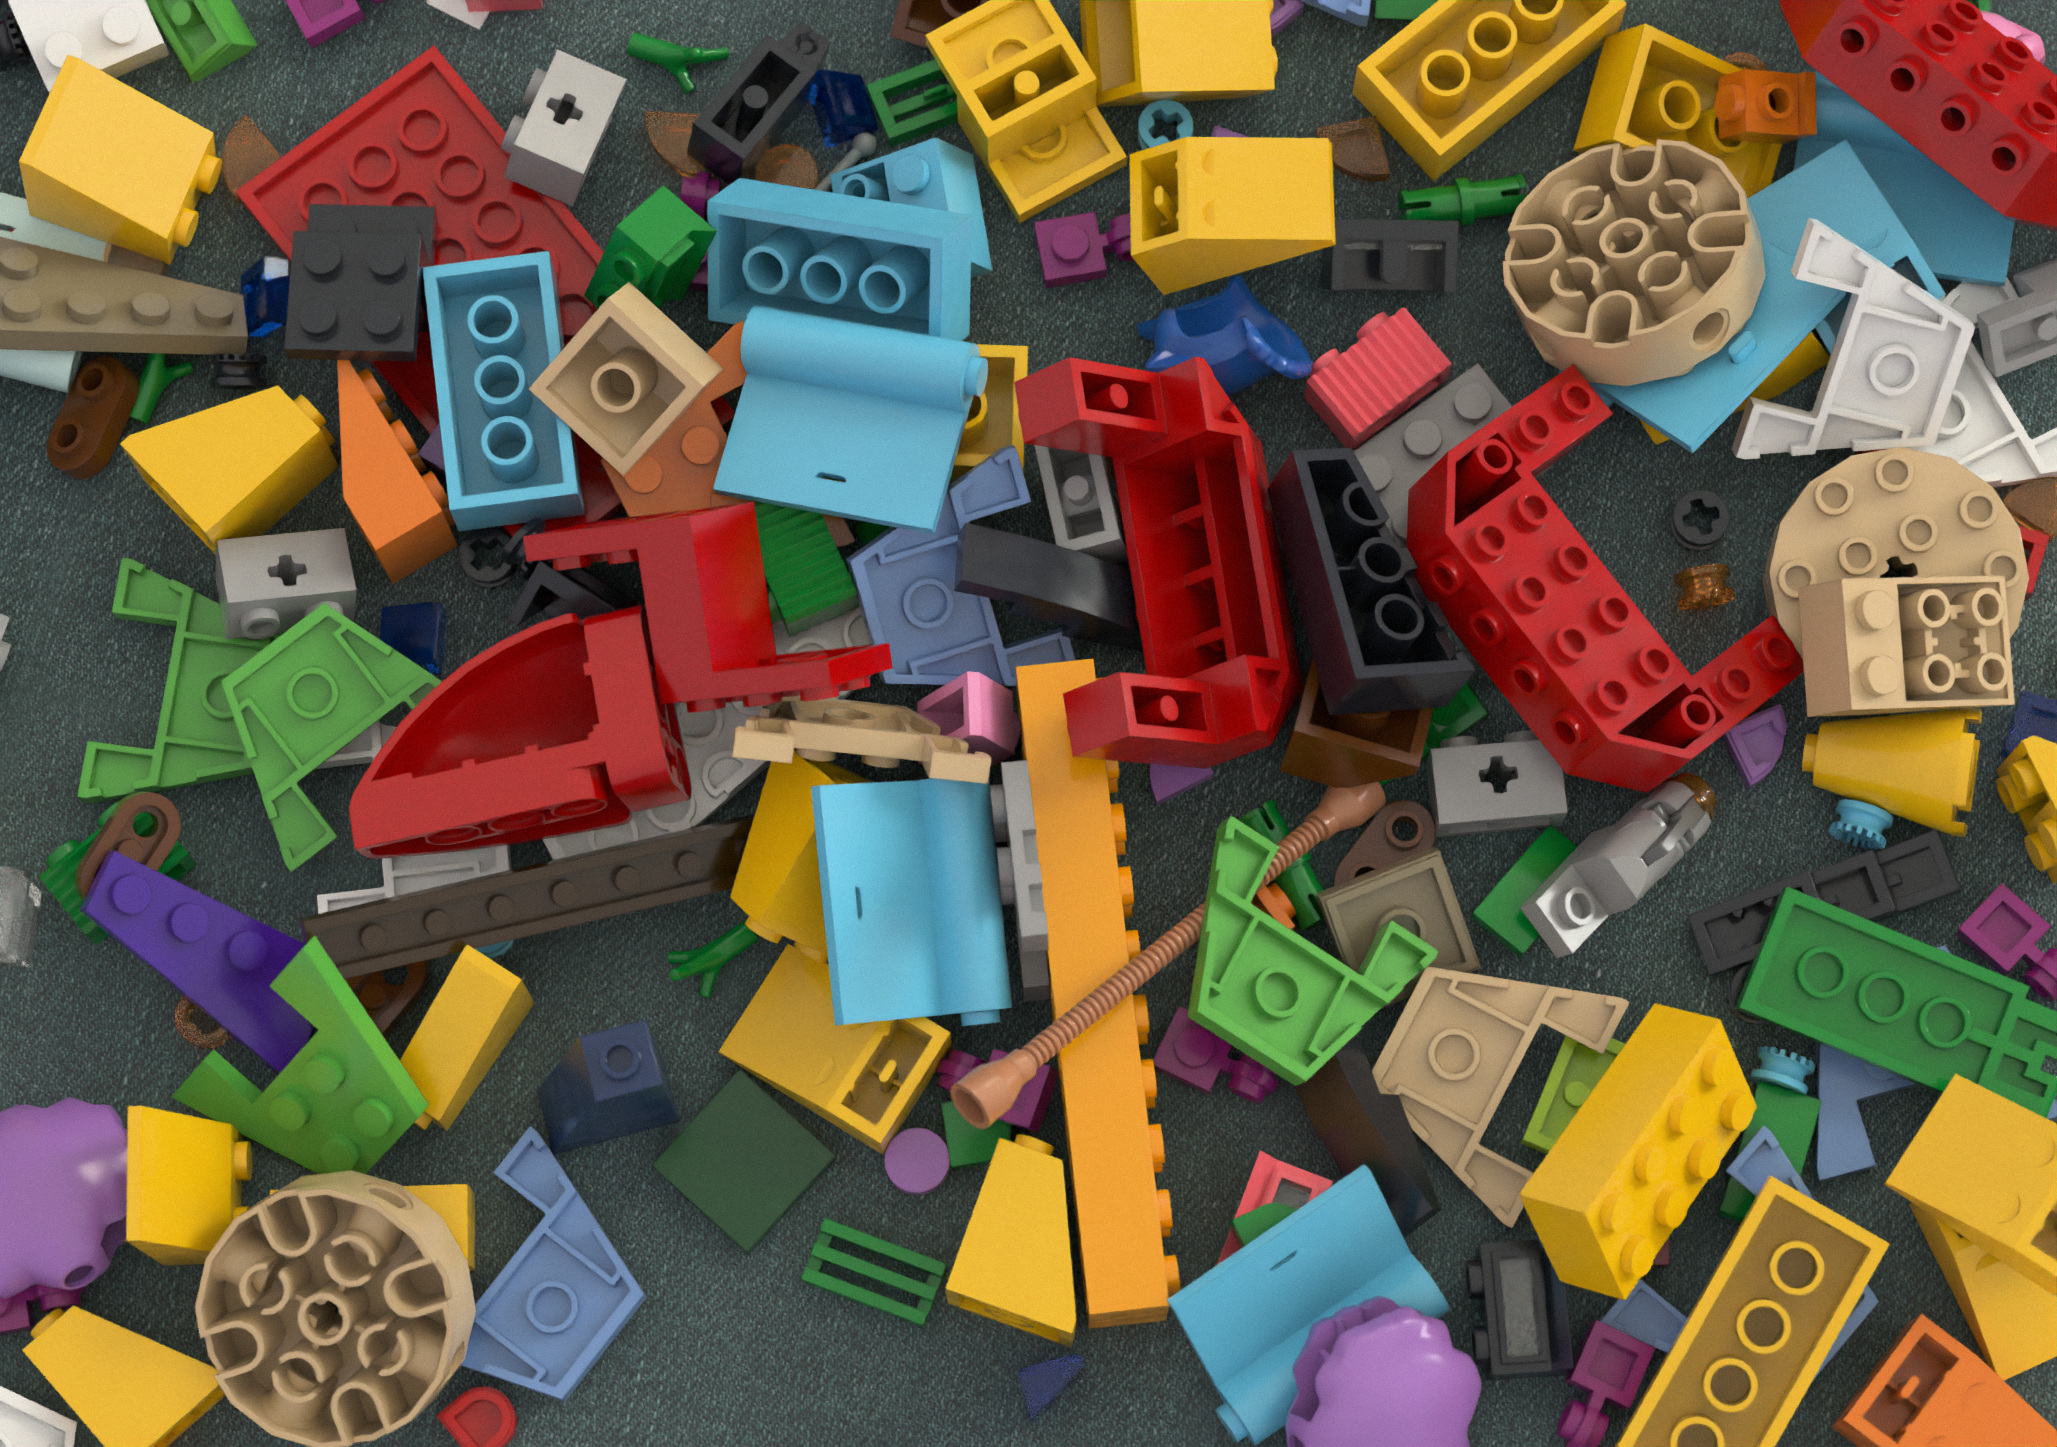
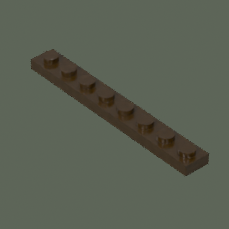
(531, 899)

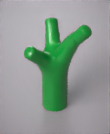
(673, 56)
(153, 382)
(711, 957)

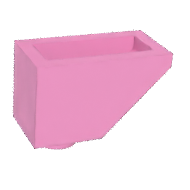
(975, 712)

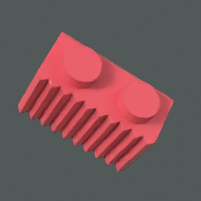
(1376, 377)

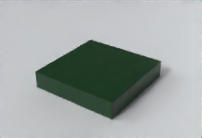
(744, 1162)

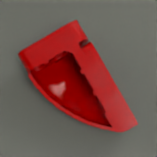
(528, 745)

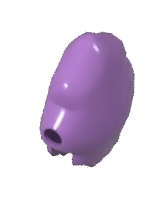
(60, 1194)
(1381, 1381)

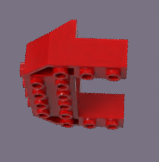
(1947, 89)
(1197, 558)
(1554, 618)

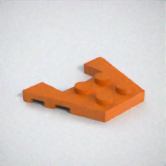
(685, 461)

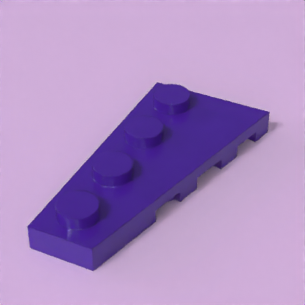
(205, 952)

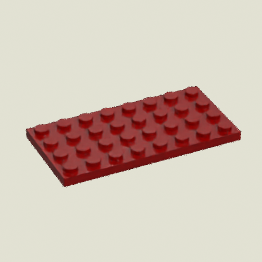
(437, 146)

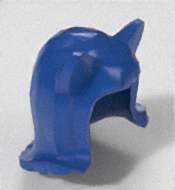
(1232, 335)

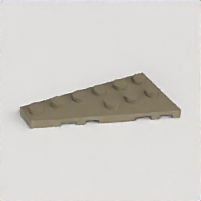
(97, 306)

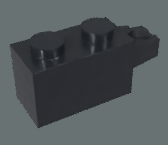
(757, 103)

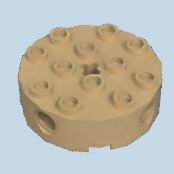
(1634, 262)
(1897, 510)
(275, 1295)

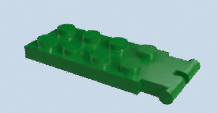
(1899, 1003)

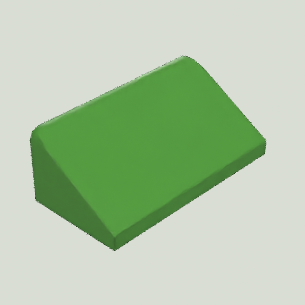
(203, 33)

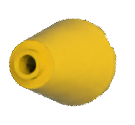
(1902, 763)

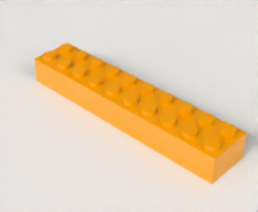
(1101, 1070)

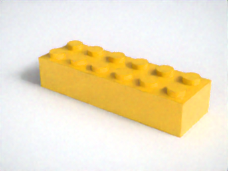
(1758, 1327)

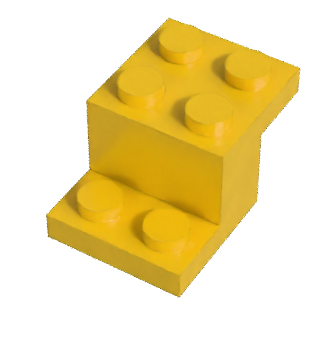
(1026, 102)

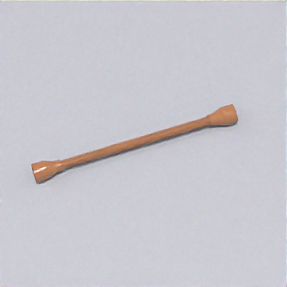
(994, 1086)

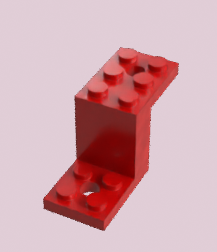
(709, 608)

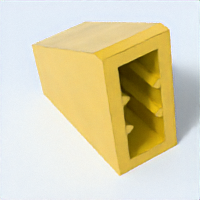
(464, 1034)
(121, 1381)

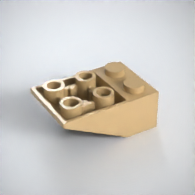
(1905, 645)

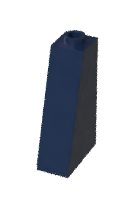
(607, 1089)

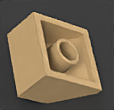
(625, 378)

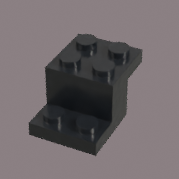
(360, 282)

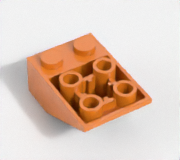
(393, 505)
(1938, 1395)

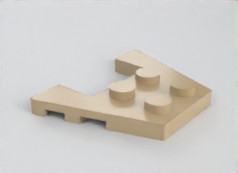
(870, 729)
(1458, 1055)

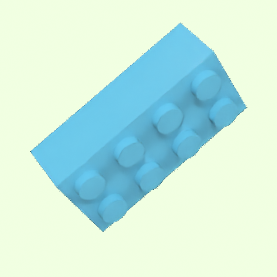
(838, 259)
(491, 339)

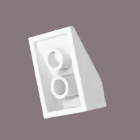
(103, 33)

